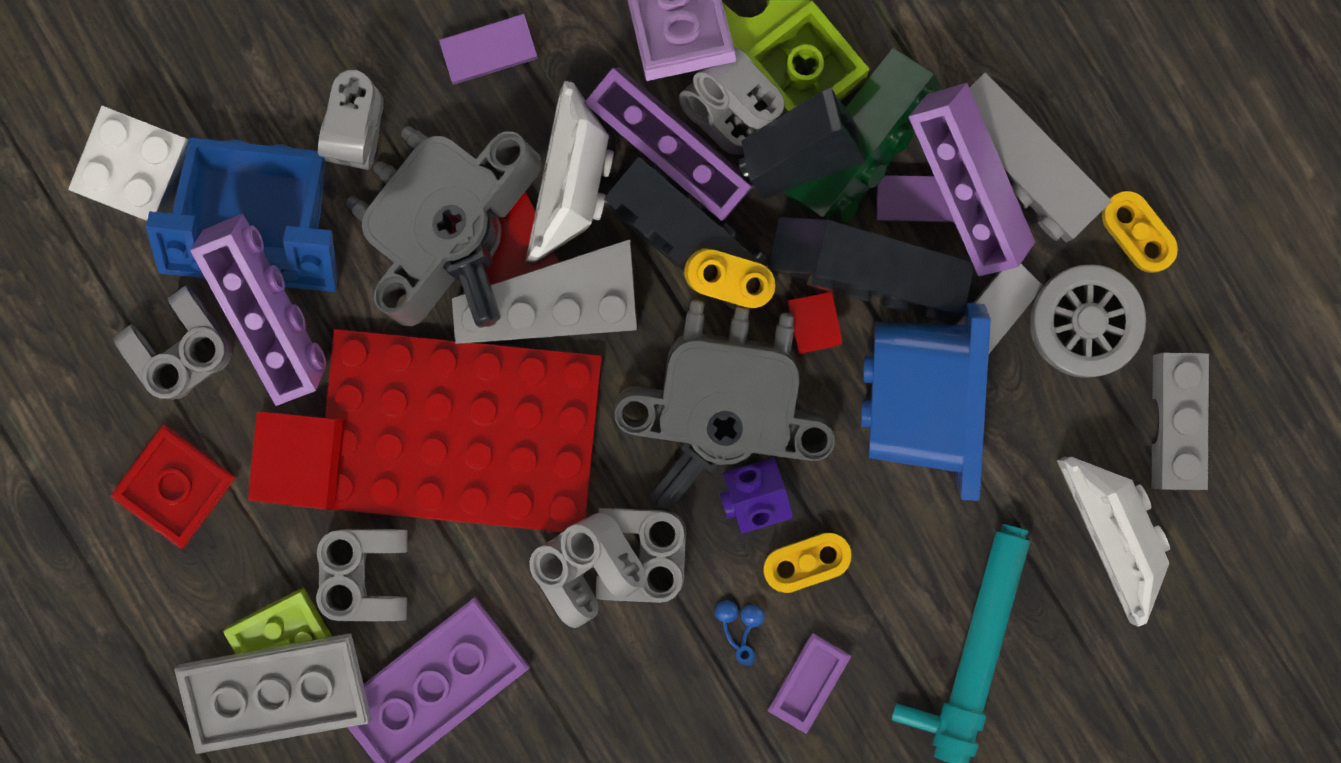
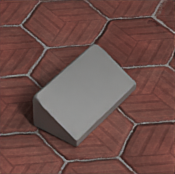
(1006, 300)

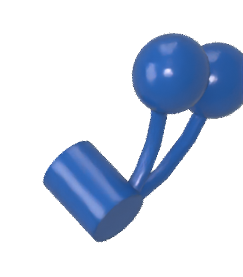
(751, 616)

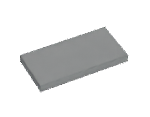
(273, 693)

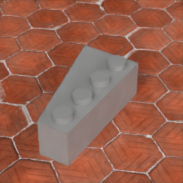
(563, 299)

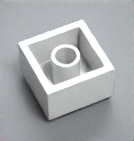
(130, 165)

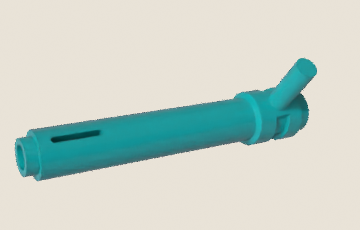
(963, 714)

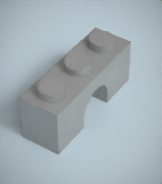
(1182, 397)

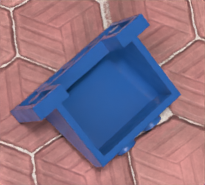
(273, 189)
(930, 395)

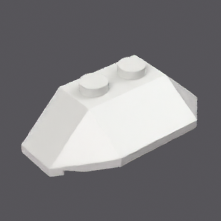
(570, 176)
(1121, 533)

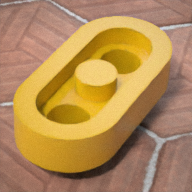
(1142, 228)
(730, 279)
(807, 562)

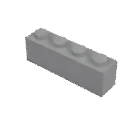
(1037, 167)

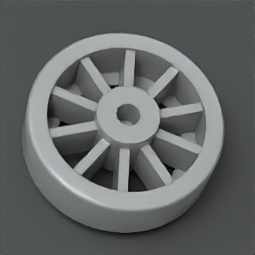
(1087, 321)

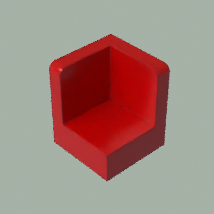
(814, 323)

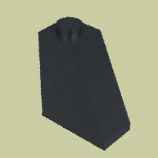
(802, 146)

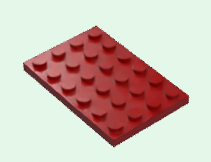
(463, 430)

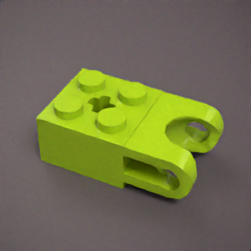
(801, 35)

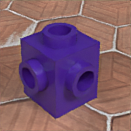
(756, 496)

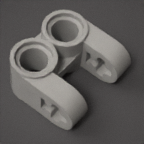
(722, 95)
(348, 133)
(182, 355)
(651, 554)
(353, 575)
(565, 582)

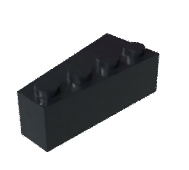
(675, 221)
(871, 267)

